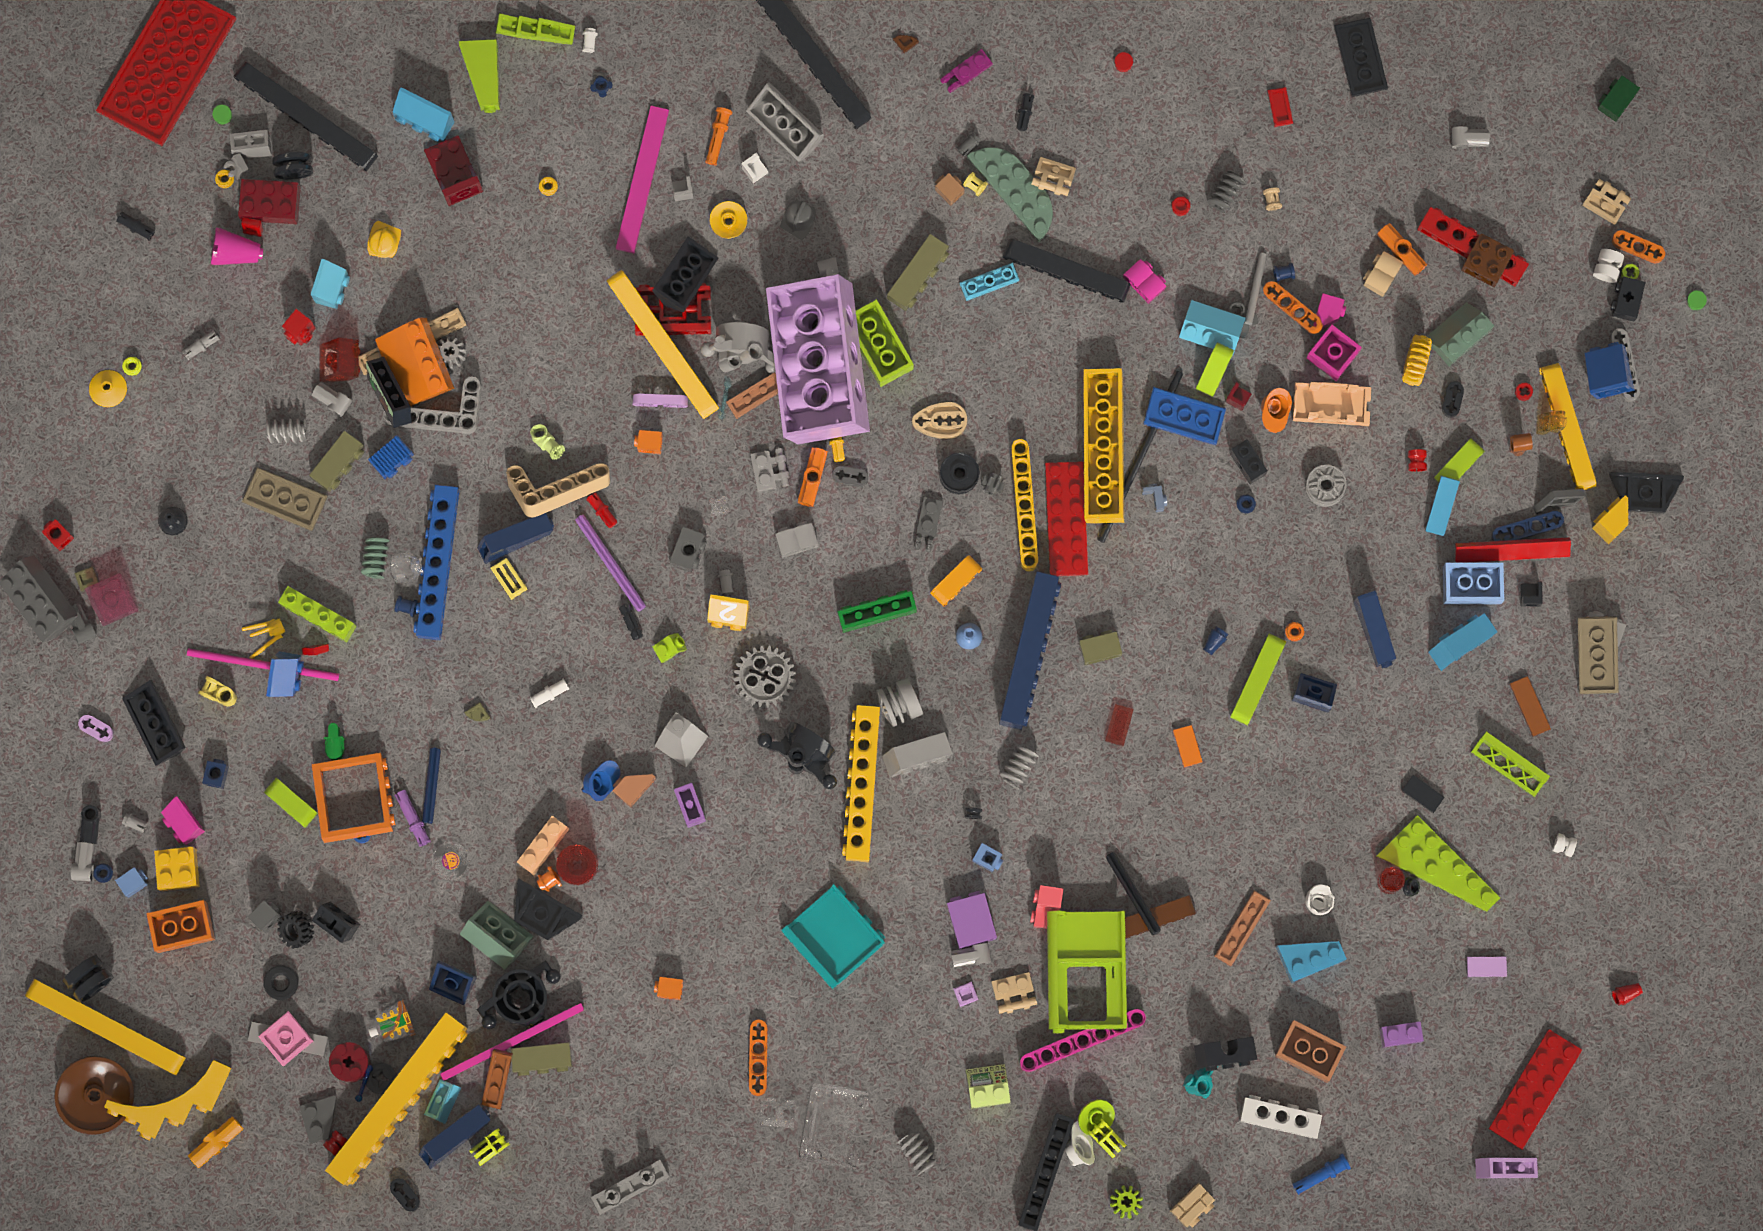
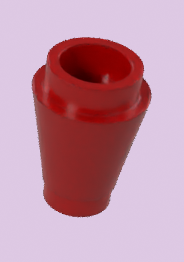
(1625, 994)

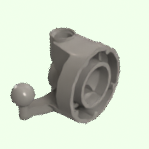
(741, 345)

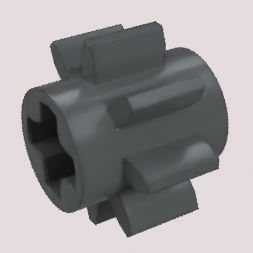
(993, 484)

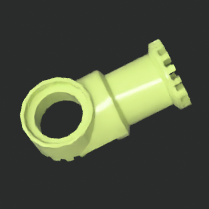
(547, 441)

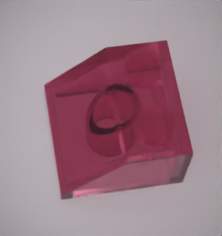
(111, 599)

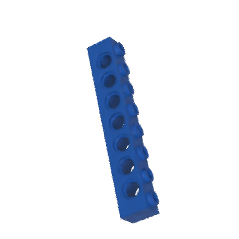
(434, 629)

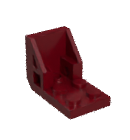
(453, 170)

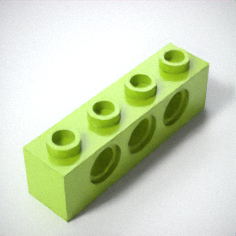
(317, 614)

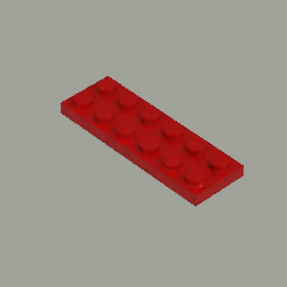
(1066, 519)
(1535, 1089)

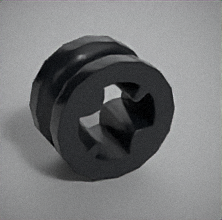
(973, 813)

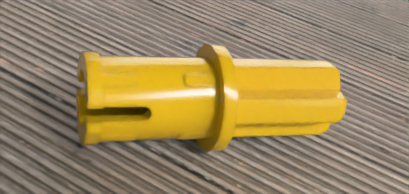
(837, 449)

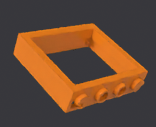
(386, 800)

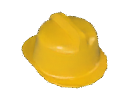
(383, 240)

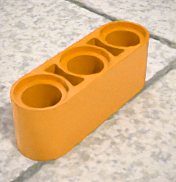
(955, 580)

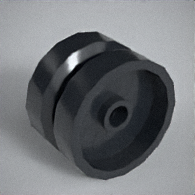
(87, 978)

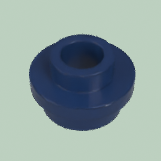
(1250, 499)
(99, 868)

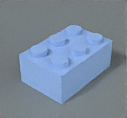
(1473, 583)

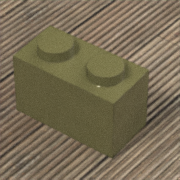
(1100, 647)

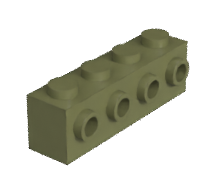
(918, 273)

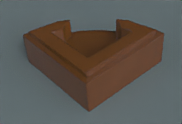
(905, 42)

